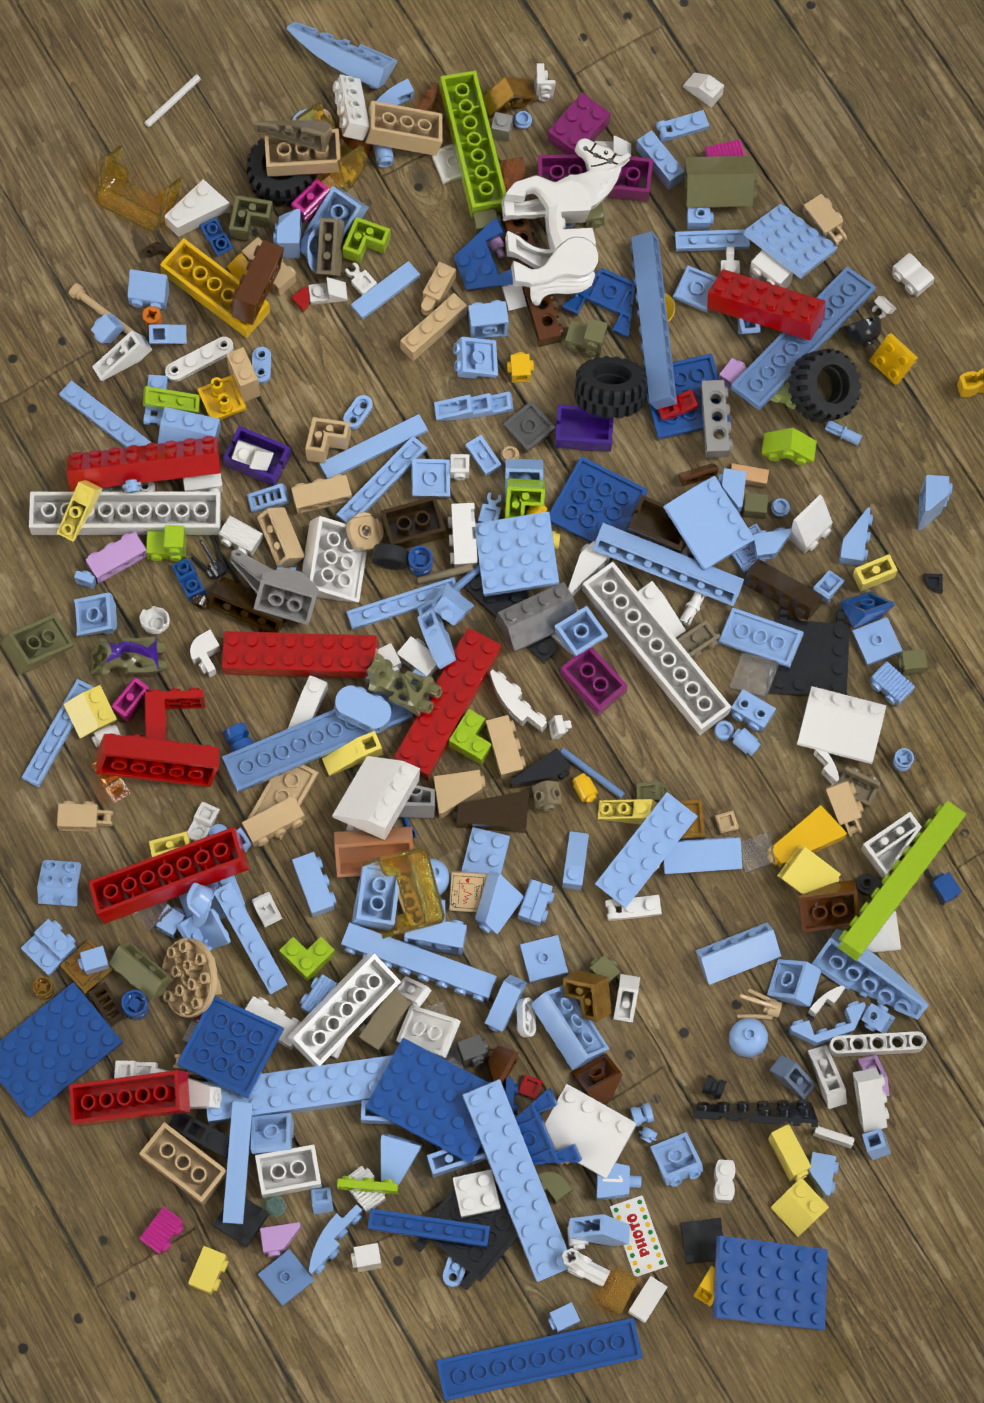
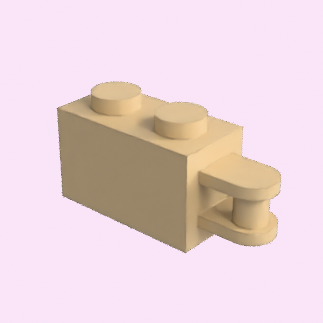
(824, 219)
(437, 287)
(846, 805)
(82, 817)

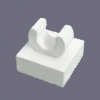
(884, 305)
(558, 727)

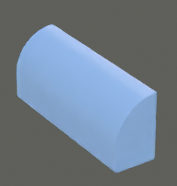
(704, 855)
(738, 953)

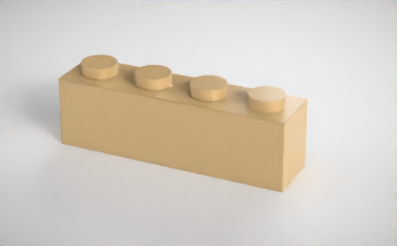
(433, 327)

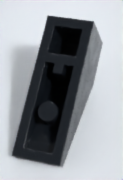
(548, 768)

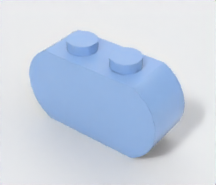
(362, 709)

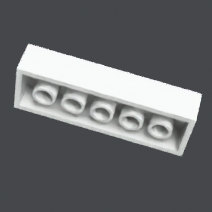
(343, 1009)

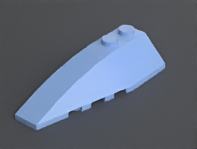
(353, 61)
(869, 977)

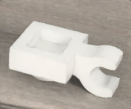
(730, 264)

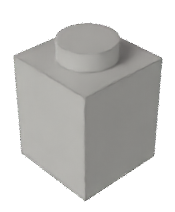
(502, 126)

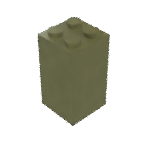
(720, 181)

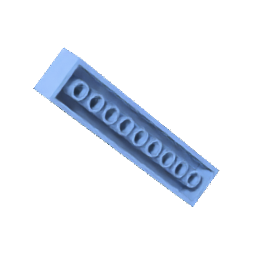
(306, 1089)

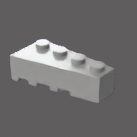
(420, 803)

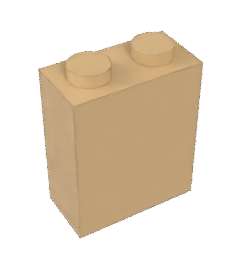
(243, 374)

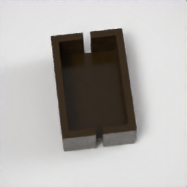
(654, 524)

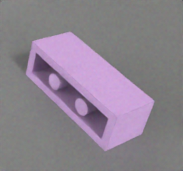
(116, 557)

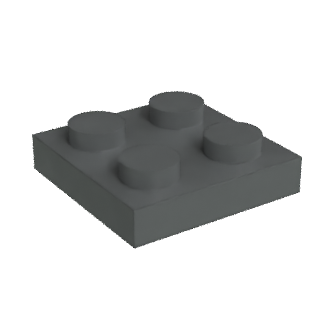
(529, 426)

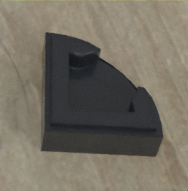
(934, 582)

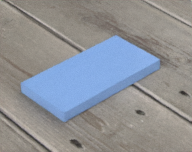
(760, 637)

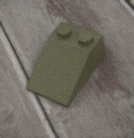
(37, 643)

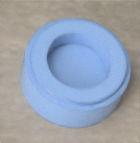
(723, 730)

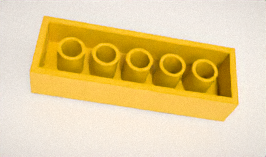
(207, 284)

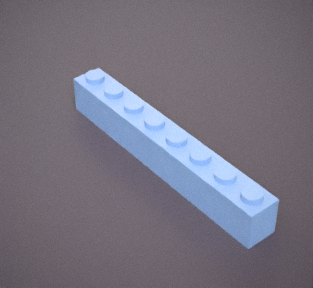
(667, 564)
(419, 962)

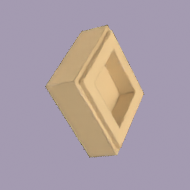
(726, 822)

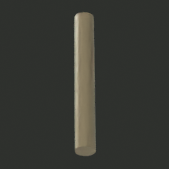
(445, 573)

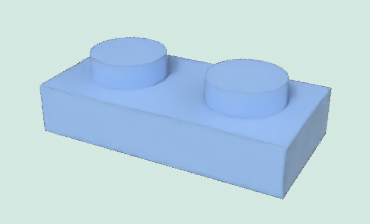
(483, 455)

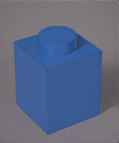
(945, 888)

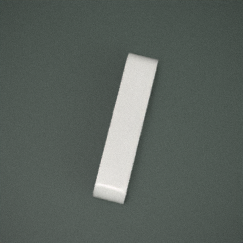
(886, 1040)

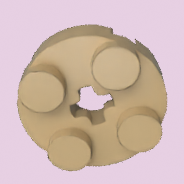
(357, 538)

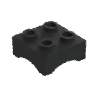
(244, 1233)
(700, 1240)

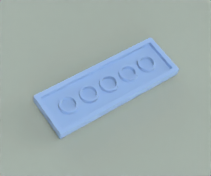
(646, 850)

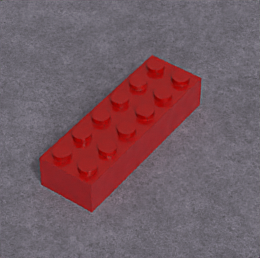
(766, 304)
(157, 760)
(129, 1098)

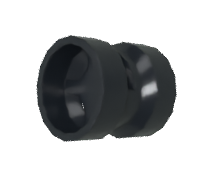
(712, 1086)

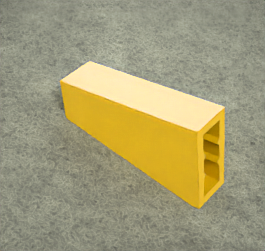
(814, 832)

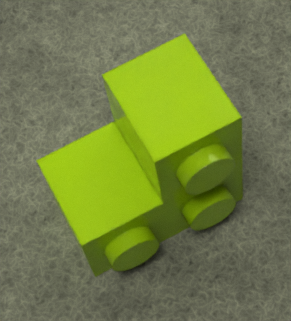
(364, 236)
(789, 444)
(522, 493)
(167, 544)
(466, 738)
(308, 961)

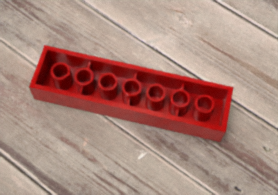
(145, 462)
(298, 654)
(459, 685)
(168, 875)

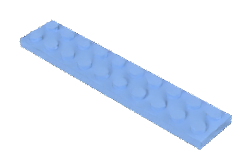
(517, 1179)

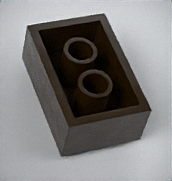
(413, 523)

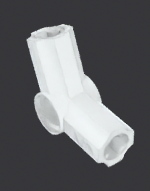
(583, 1267)

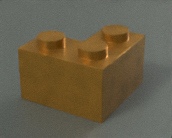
(508, 94)
(591, 991)

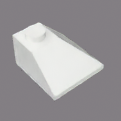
(887, 938)

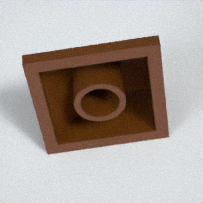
(501, 1063)
(598, 1078)

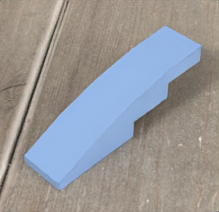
(473, 407)

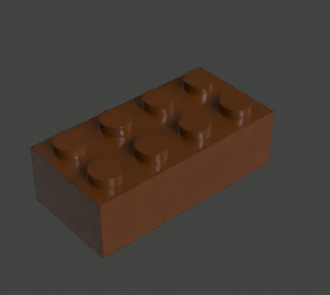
(257, 282)

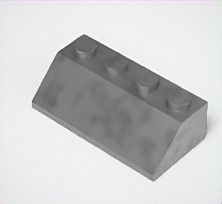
(535, 616)

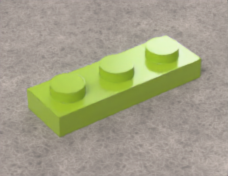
(163, 398)
(367, 1185)

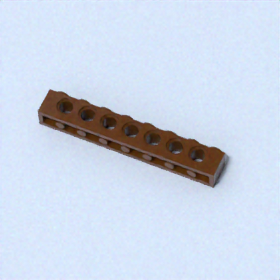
(545, 334)

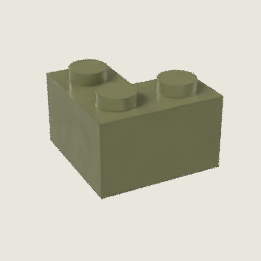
(249, 212)
(586, 338)

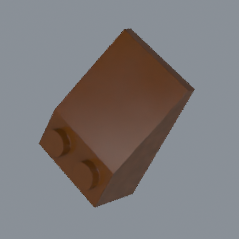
(829, 907)

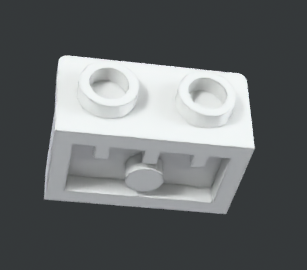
(543, 87)

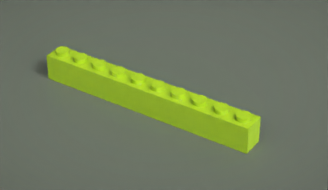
(901, 881)

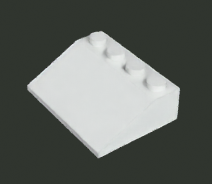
(333, 562)
(841, 725)
(377, 795)
(592, 1127)

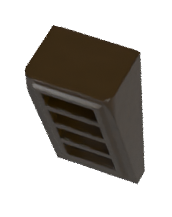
(96, 991)

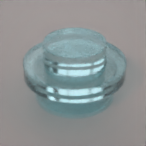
(276, 1206)

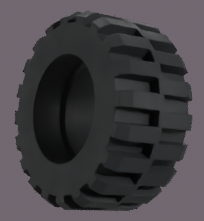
(266, 187)
(844, 385)
(610, 387)

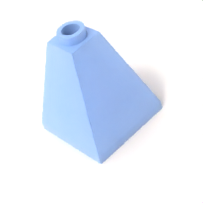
(397, 1156)

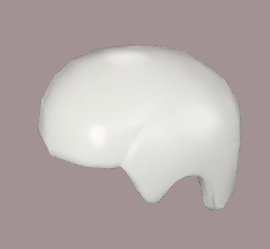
(154, 620)

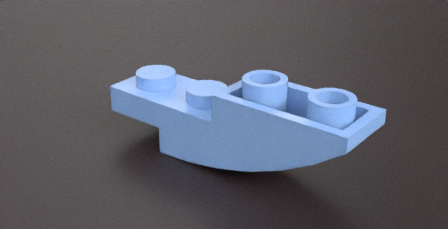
(435, 635)
(327, 1246)

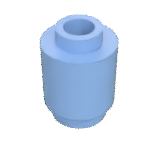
(383, 155)
(746, 741)

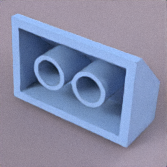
(180, 425)
(933, 498)

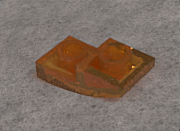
(432, 94)

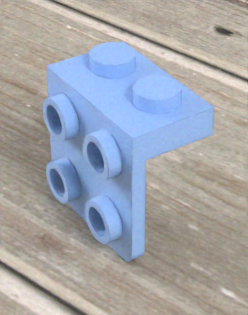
(59, 883)
(210, 933)

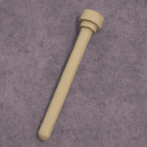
(78, 293)

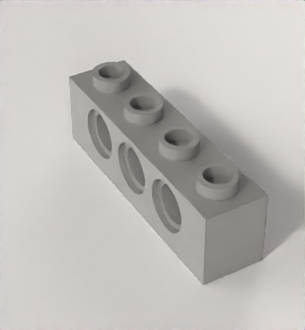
(715, 390)

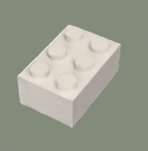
(288, 1171)

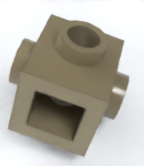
(547, 795)

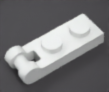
(637, 908)

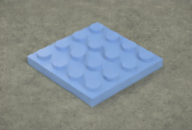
(790, 240)
(516, 554)

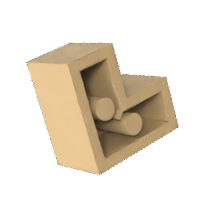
(326, 434)

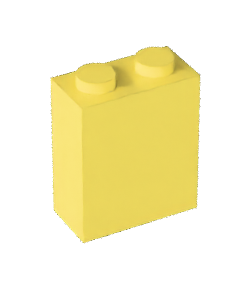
(807, 871)
(789, 1153)

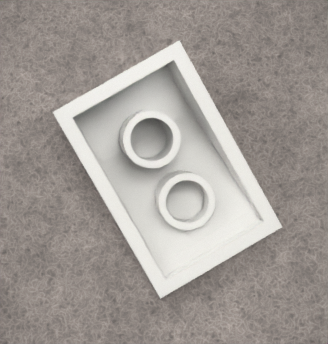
(811, 526)

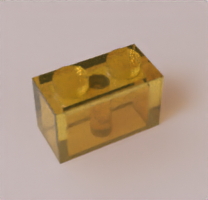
(618, 1291)

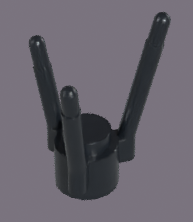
(217, 568)

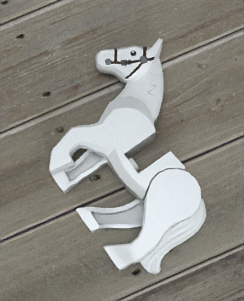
(572, 252)

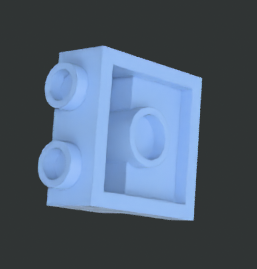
(475, 358)
(49, 946)
(272, 1133)
(677, 1159)

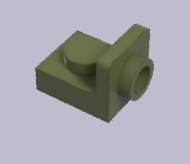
(651, 790)

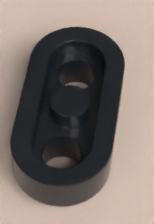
(868, 890)

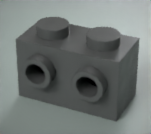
(473, 1051)

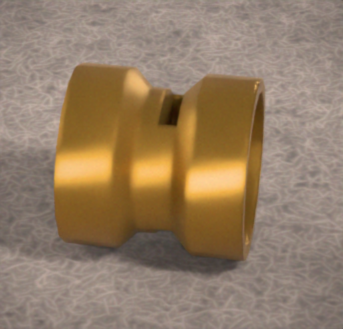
(43, 984)

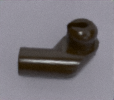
(156, 248)

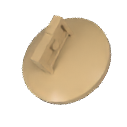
(193, 977)

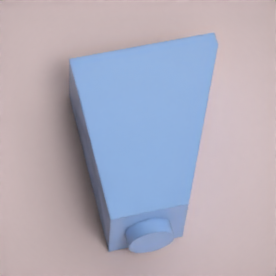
(497, 903)
(505, 1003)
(600, 1230)

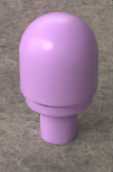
(497, 247)

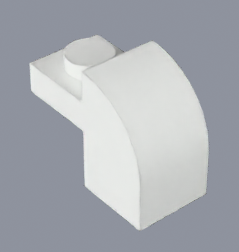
(203, 648)

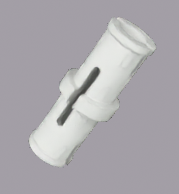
(692, 608)

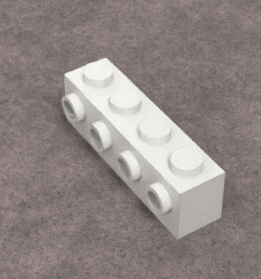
(351, 107)

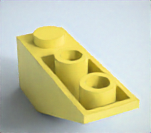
(79, 509)
(353, 753)
(625, 810)

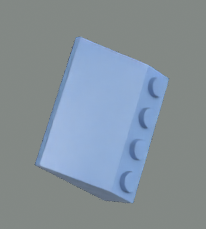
(709, 523)

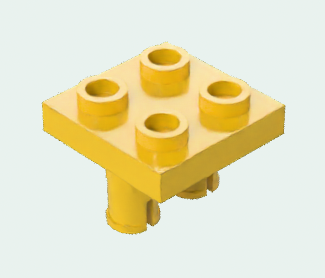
(893, 359)
(221, 398)

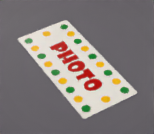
(644, 1247)

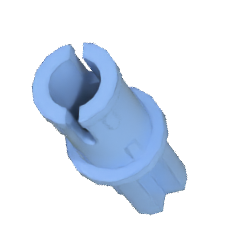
(843, 432)

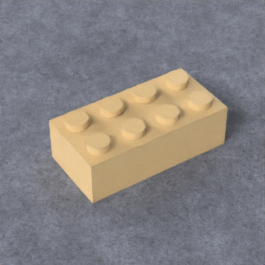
(404, 128)
(293, 159)
(183, 1163)

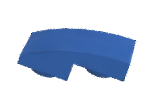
(216, 237)
(188, 578)

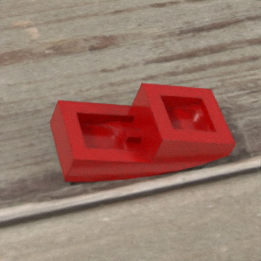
(685, 403)

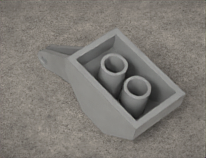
(279, 591)

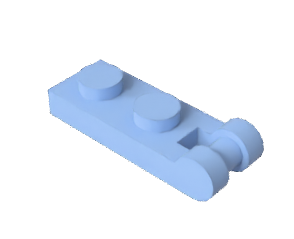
(682, 126)
(158, 382)

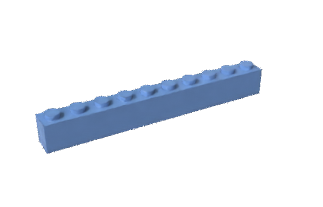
(653, 320)

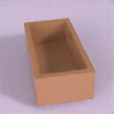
(358, 846)

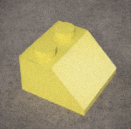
(90, 711)
(799, 1207)

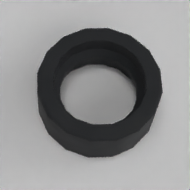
(390, 556)

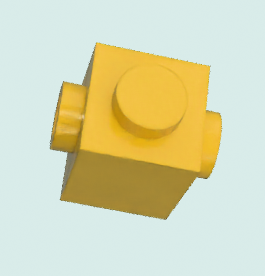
(520, 367)

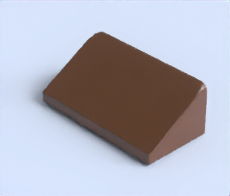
(698, 474)

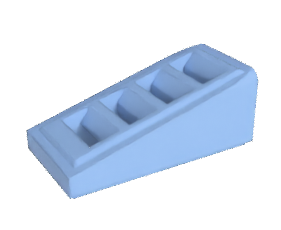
(270, 504)

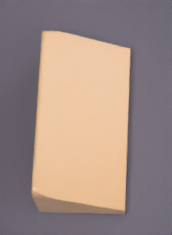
(754, 476)

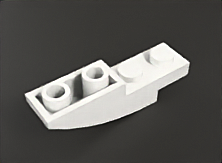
(510, 697)

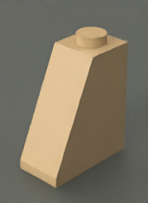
(457, 789)

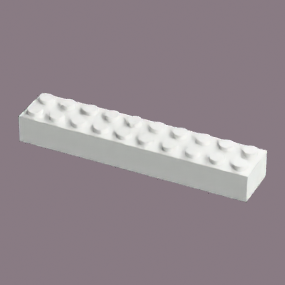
(130, 512)
(656, 648)

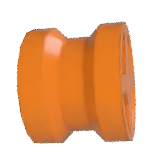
(149, 319)

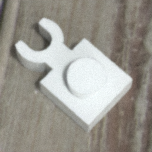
(362, 280)

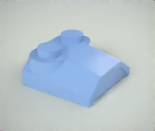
(95, 614)

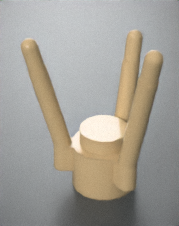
(771, 1006)

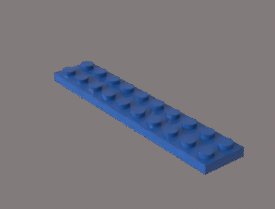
(539, 1359)

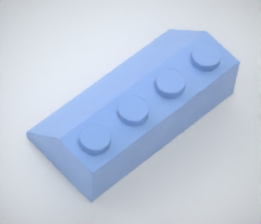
(572, 1034)

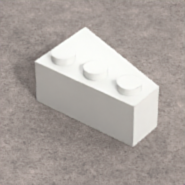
(196, 208)
(463, 535)
(891, 843)

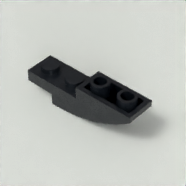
(201, 1133)

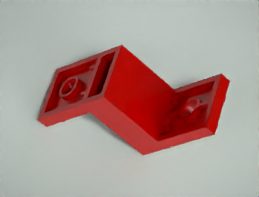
(159, 702)

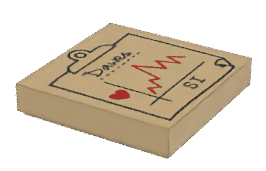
(466, 890)

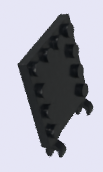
(819, 659)
(475, 1259)

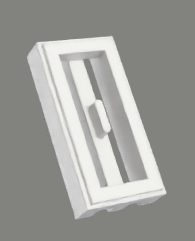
(833, 1137)

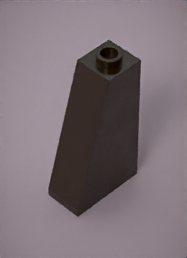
(495, 813)

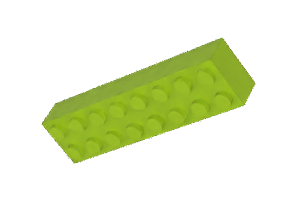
(472, 141)

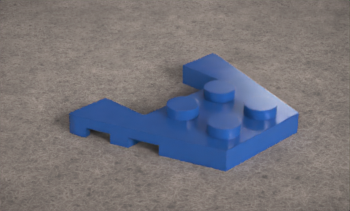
(477, 263)
(610, 293)
(537, 1136)

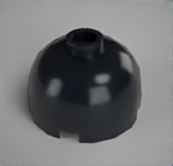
(864, 331)

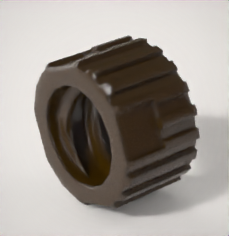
(200, 601)

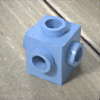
(877, 1018)

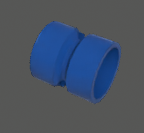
(419, 557)
(237, 737)
(135, 1005)

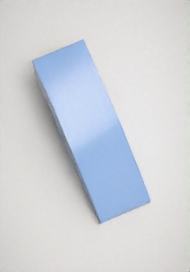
(398, 94)

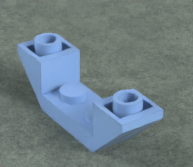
(804, 1030)

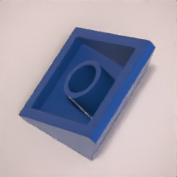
(866, 608)

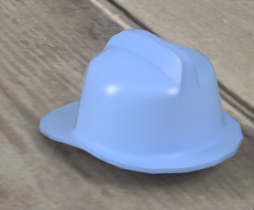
(309, 248)
(199, 902)

